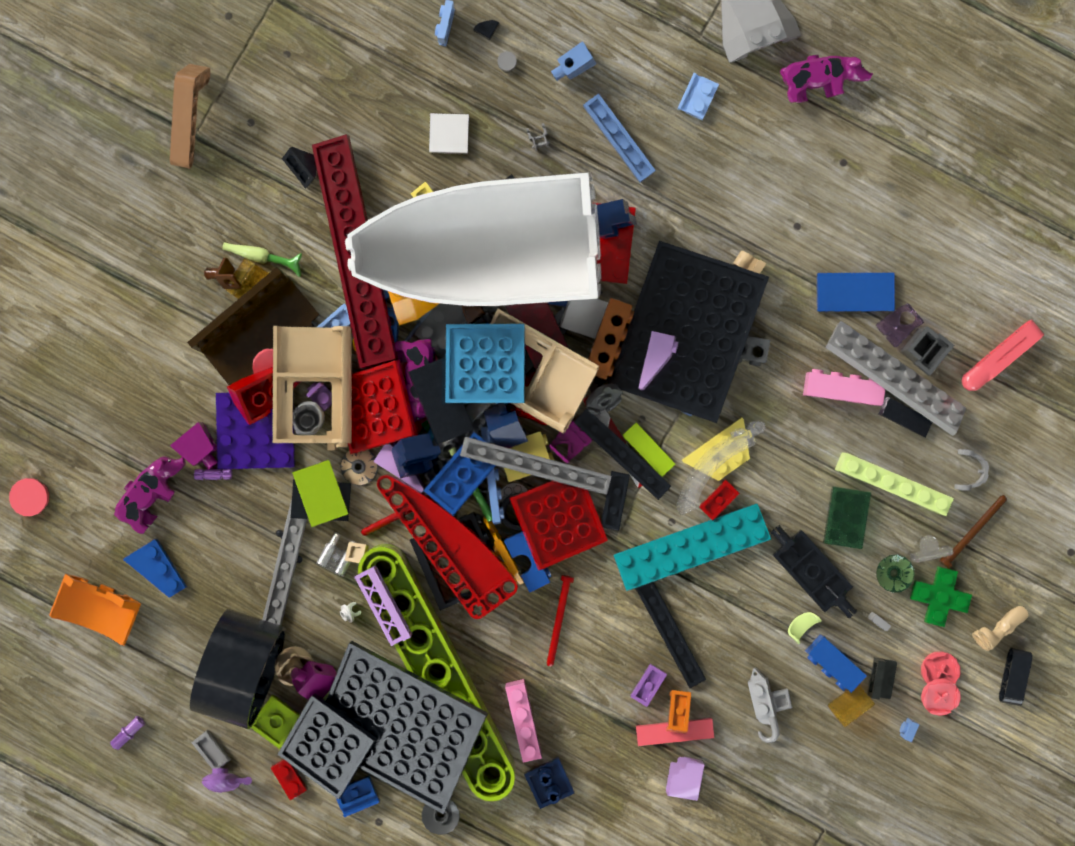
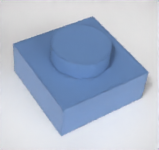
(908, 729)

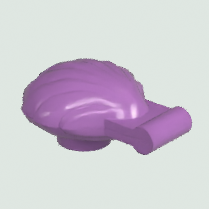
(222, 781)

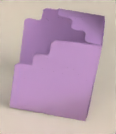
(685, 778)

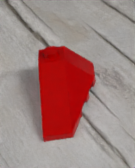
(254, 395)

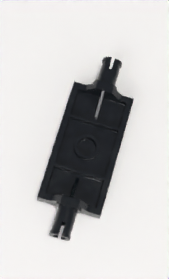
(813, 571)

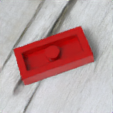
(719, 500)
(289, 779)

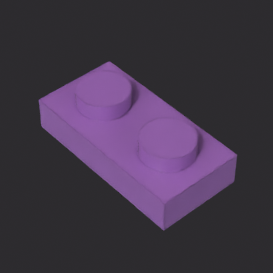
(648, 685)

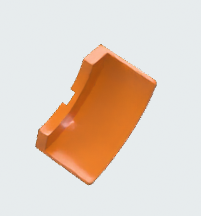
(95, 608)

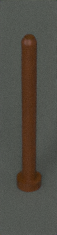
(973, 532)

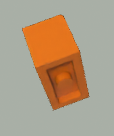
(679, 711)

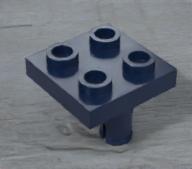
(549, 783)

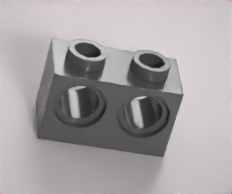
(747, 353)

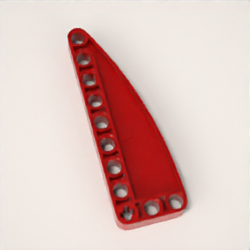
(467, 553)

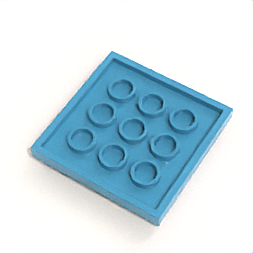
(485, 363)

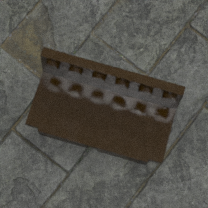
(248, 324)

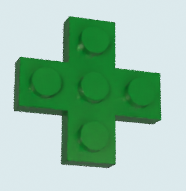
(941, 596)

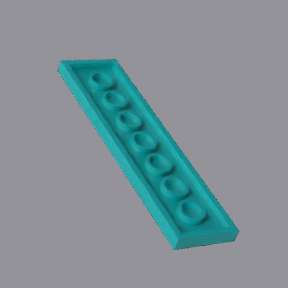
(692, 547)

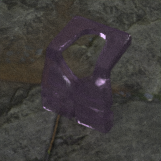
(894, 330)

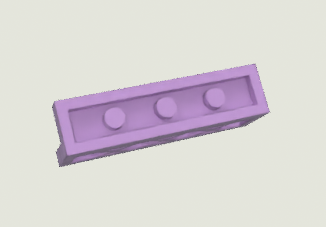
(388, 601)

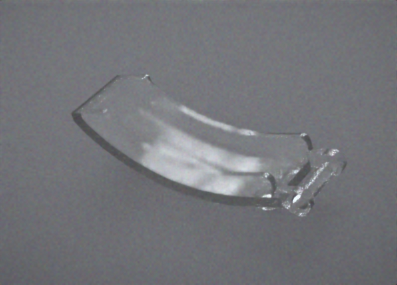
(712, 460)

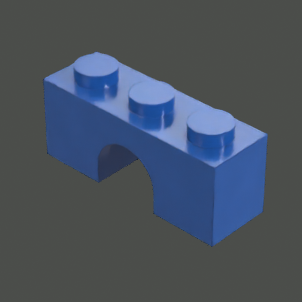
(532, 577)

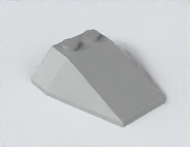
(755, 25)

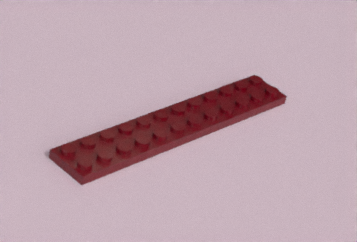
(346, 213)

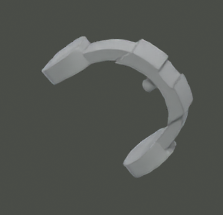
(964, 487)

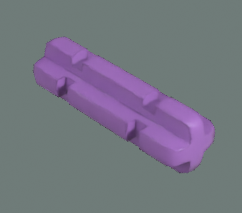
(213, 474)

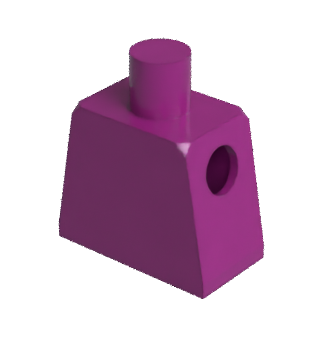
(197, 446)
(313, 678)

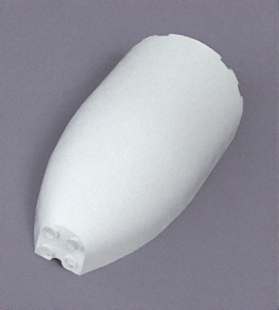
(486, 243)

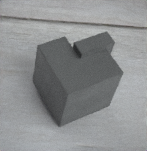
(927, 349)

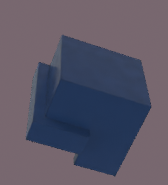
(614, 216)
(504, 426)
(414, 455)

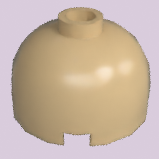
(288, 660)

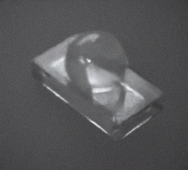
(930, 550)

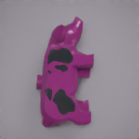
(822, 72)
(416, 355)
(145, 490)

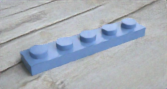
(619, 138)
(494, 492)

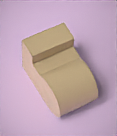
(749, 262)

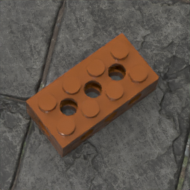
(618, 310)

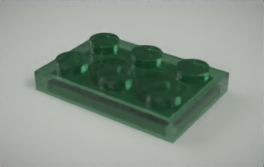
(847, 517)

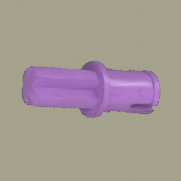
(127, 732)

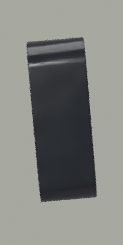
(1015, 677)

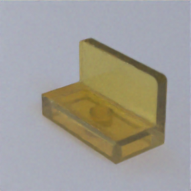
(248, 275)
(850, 705)

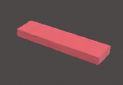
(657, 734)

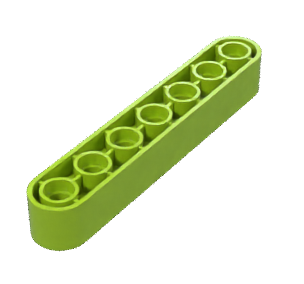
(440, 650)

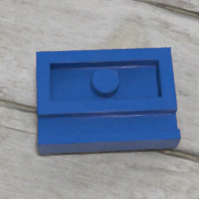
(358, 796)

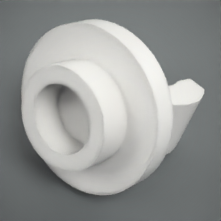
(347, 613)

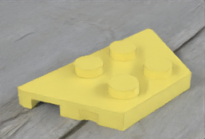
(729, 465)

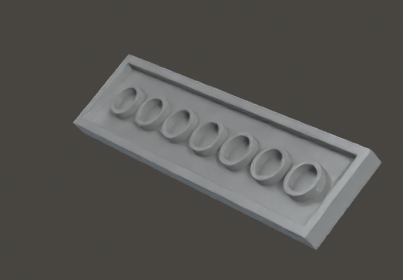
(896, 378)

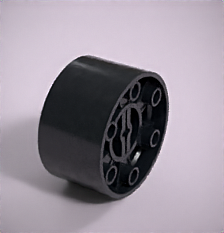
(237, 668)

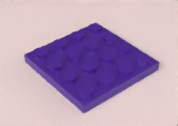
(245, 444)

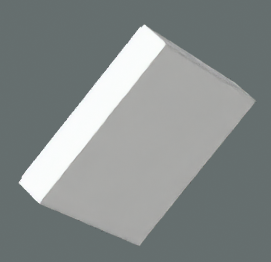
(449, 133)
(584, 316)

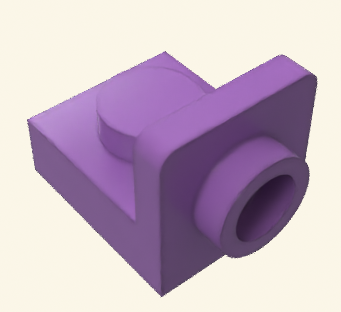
(320, 394)

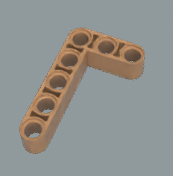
(184, 115)

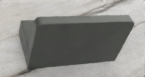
(882, 678)

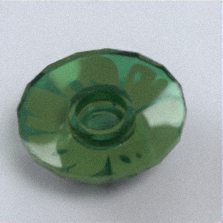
(903, 577)

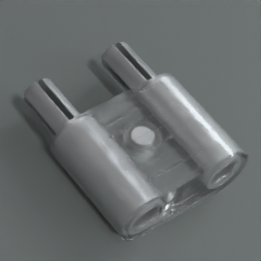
(333, 558)

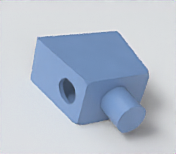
(580, 57)

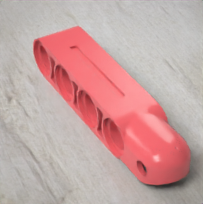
(1002, 356)

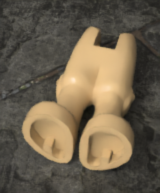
(989, 639)

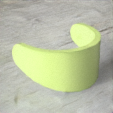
(802, 624)

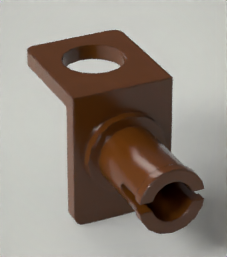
(223, 275)

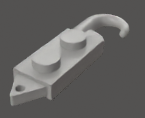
(763, 704)

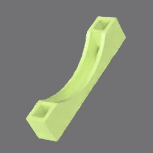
(894, 484)

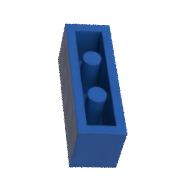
(835, 664)

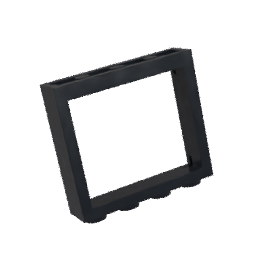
(429, 573)

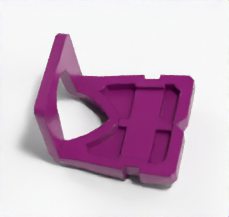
(574, 438)

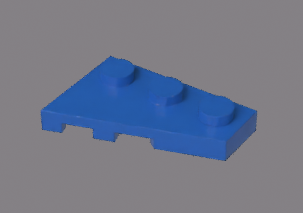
(157, 568)

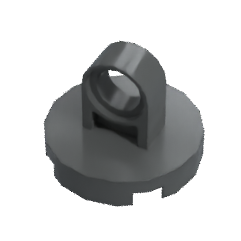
(603, 397)

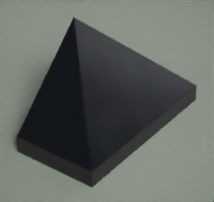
(301, 164)

